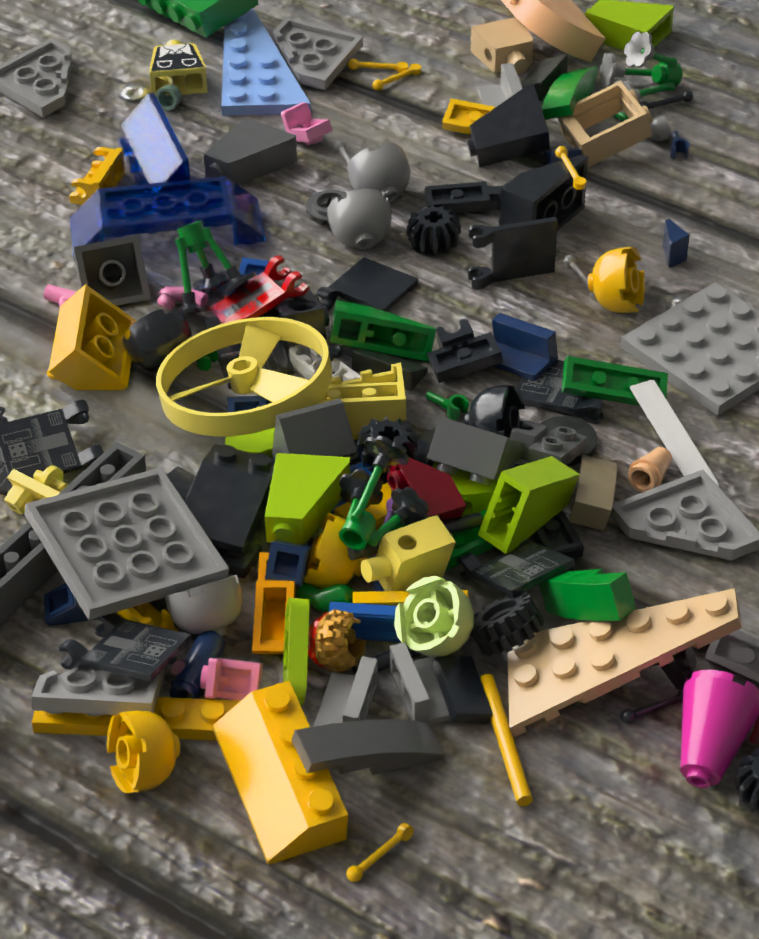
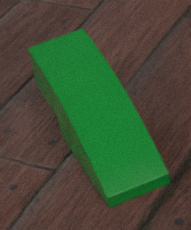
(588, 595)

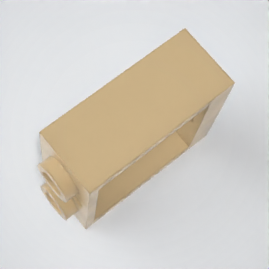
(598, 108)

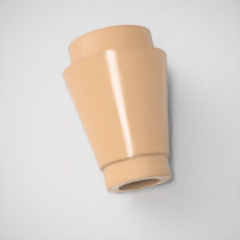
(650, 469)

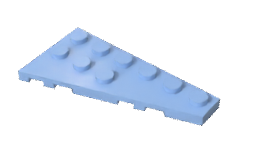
(255, 72)

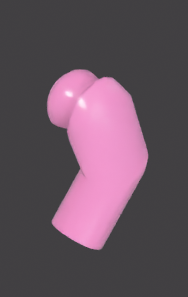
(57, 294)
(170, 295)

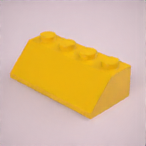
(284, 803)

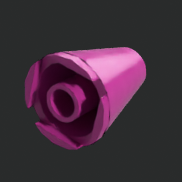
(714, 724)

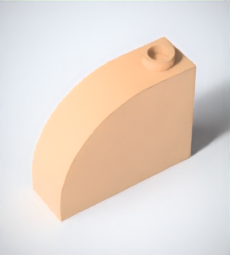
(560, 25)

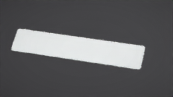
(670, 429)

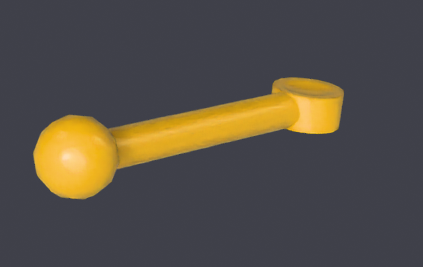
(353, 64)
(414, 69)
(579, 182)
(403, 833)

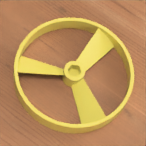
(245, 375)

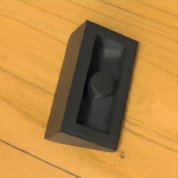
(546, 74)
(381, 362)

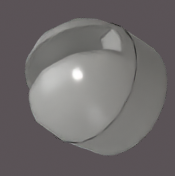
(660, 129)

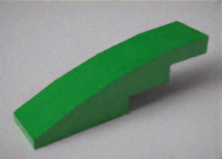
(567, 91)

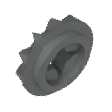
(318, 203)

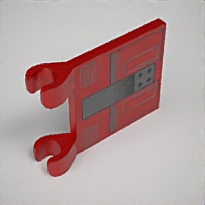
(259, 293)

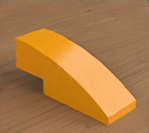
(270, 611)

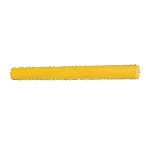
(506, 742)

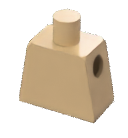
(503, 43)

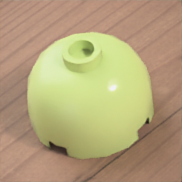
(434, 617)

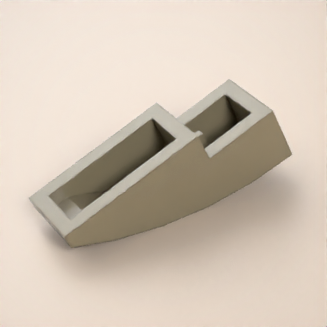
(593, 492)

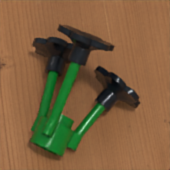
(194, 238)
(365, 490)

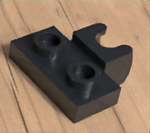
(462, 352)

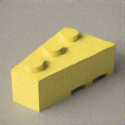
(370, 397)

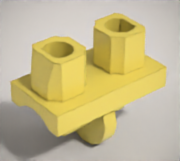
(28, 489)

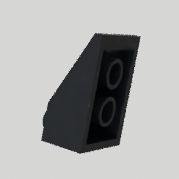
(544, 194)
(231, 495)

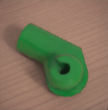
(321, 598)

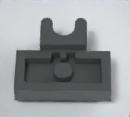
(560, 443)

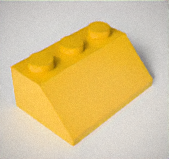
(89, 343)

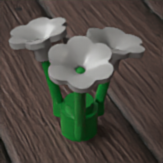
(666, 74)

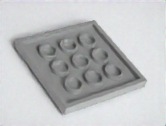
(704, 347)
(125, 542)

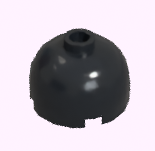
(156, 337)
(496, 410)

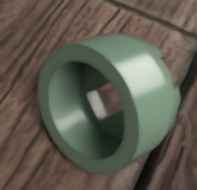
(169, 101)

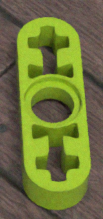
(296, 646)

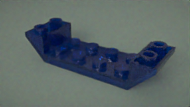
(168, 208)

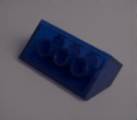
(152, 145)

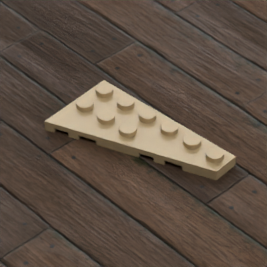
(599, 656)

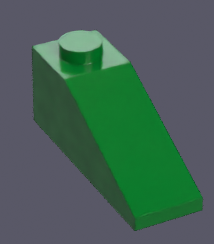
(380, 331)

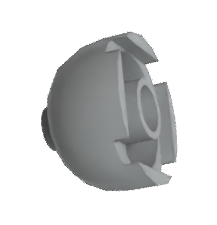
(380, 169)
(360, 218)
(207, 606)

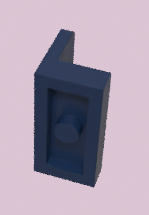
(524, 346)

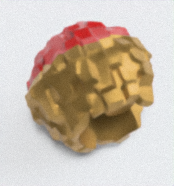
(334, 642)

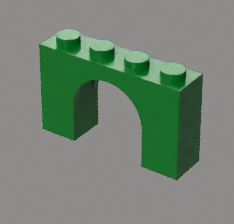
(201, 15)

